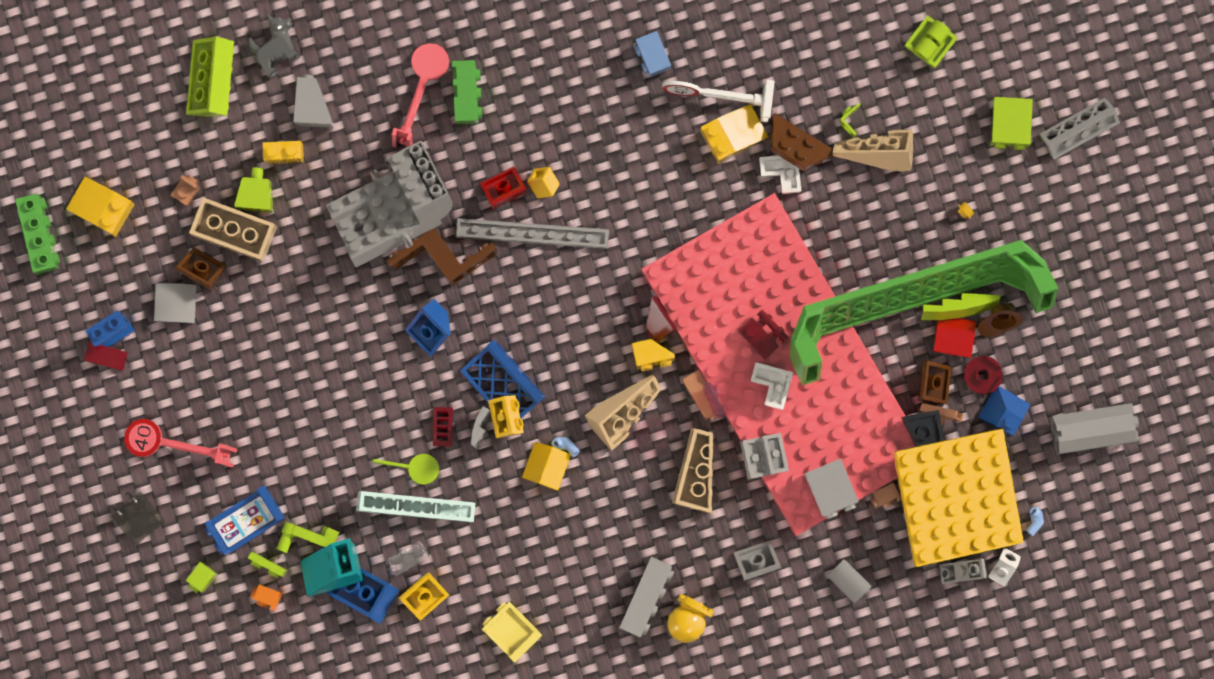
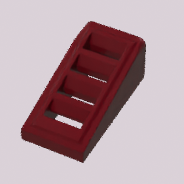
(445, 410)

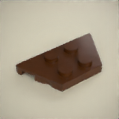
(797, 145)

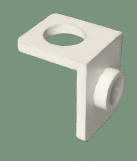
(1004, 568)

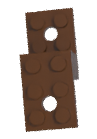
(442, 256)

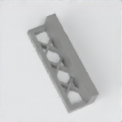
(1082, 130)

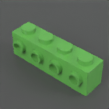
(37, 233)

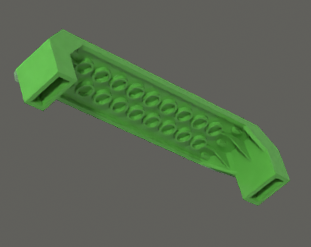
(1010, 264)

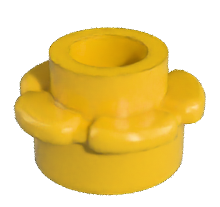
(965, 210)

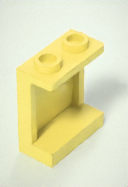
(511, 631)

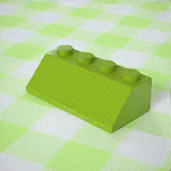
(210, 77)

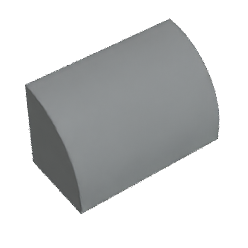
(849, 581)

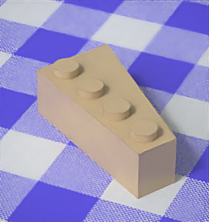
(696, 473)

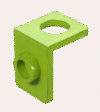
(846, 114)

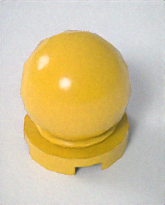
(688, 620)

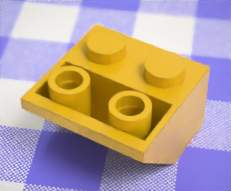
(650, 354)

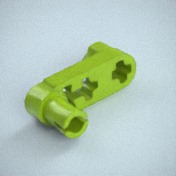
(290, 530)

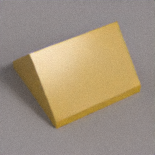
(546, 465)
(424, 596)

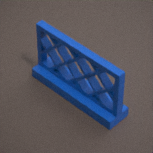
(511, 369)

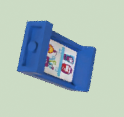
(244, 521)

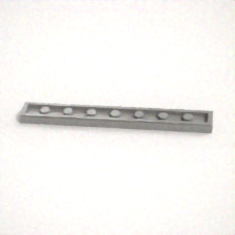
(532, 233)

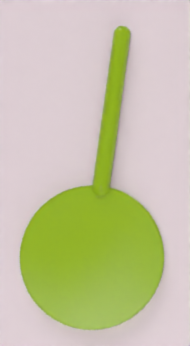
(422, 468)

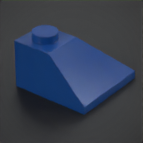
(430, 327)
(1004, 411)

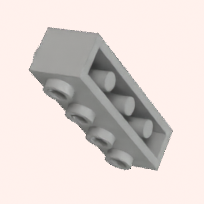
(646, 596)

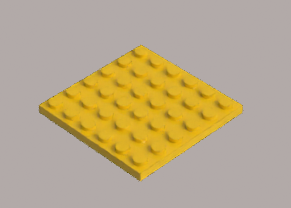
(958, 497)

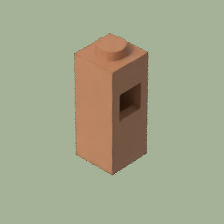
(694, 386)

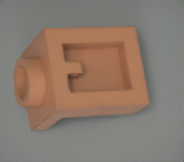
(185, 190)

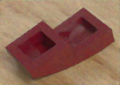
(106, 356)

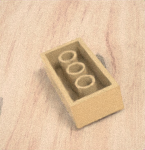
(233, 229)

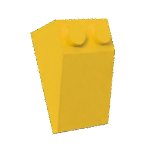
(733, 133)
(100, 206)

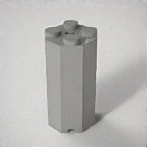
(1094, 428)

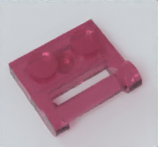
(712, 394)

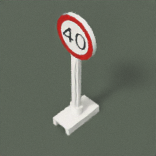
(763, 100)

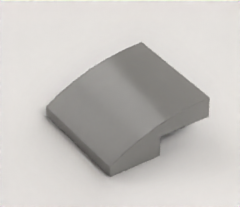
(174, 303)
(478, 433)
(764, 456)

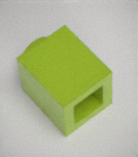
(201, 578)

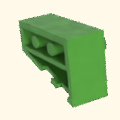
(466, 92)

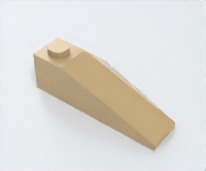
(887, 152)
(618, 413)

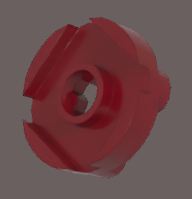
(983, 386)

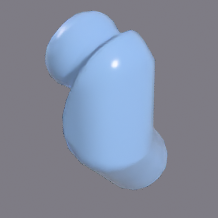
(565, 444)
(1036, 520)

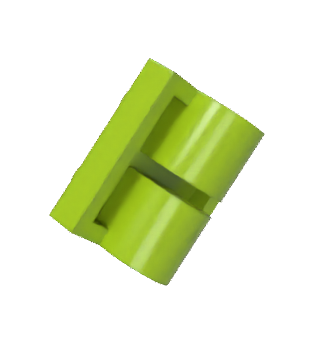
(931, 41)

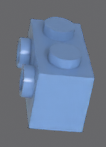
(653, 54)

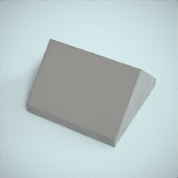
(757, 560)

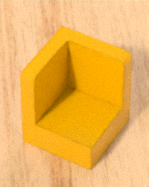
(543, 182)

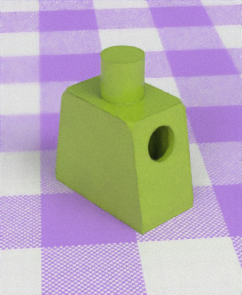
(255, 193)

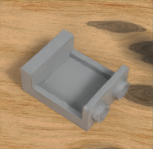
(831, 489)

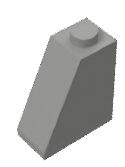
(310, 104)

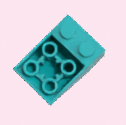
(331, 568)

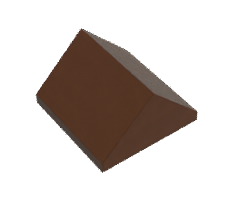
(201, 268)
(934, 382)

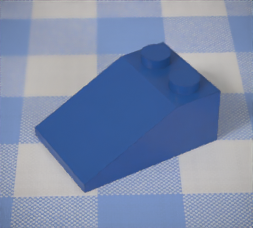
(369, 597)

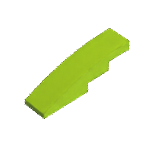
(967, 305)

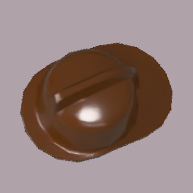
(1002, 319)

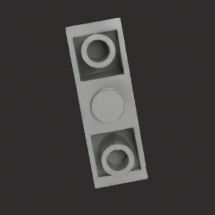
(963, 571)

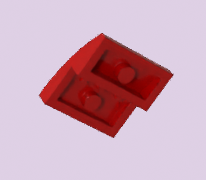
(955, 337)

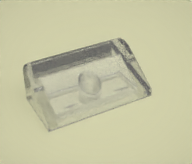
(408, 559)

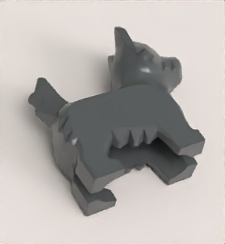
(275, 49)

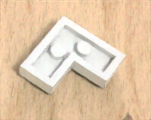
(780, 167)
(778, 383)

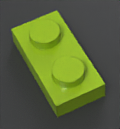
(259, 561)

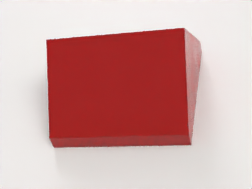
(503, 188)

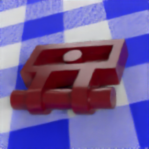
(759, 339)

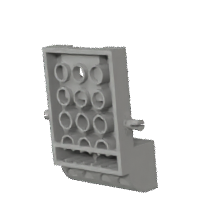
(392, 206)

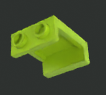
(1011, 122)

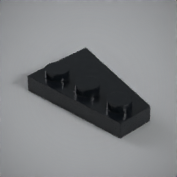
(924, 427)

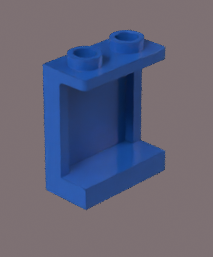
(110, 330)

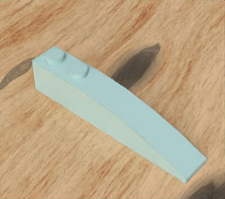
(415, 506)

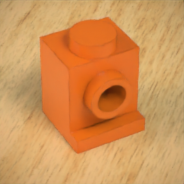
(266, 596)

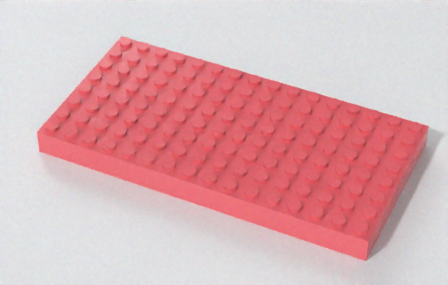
(847, 415)

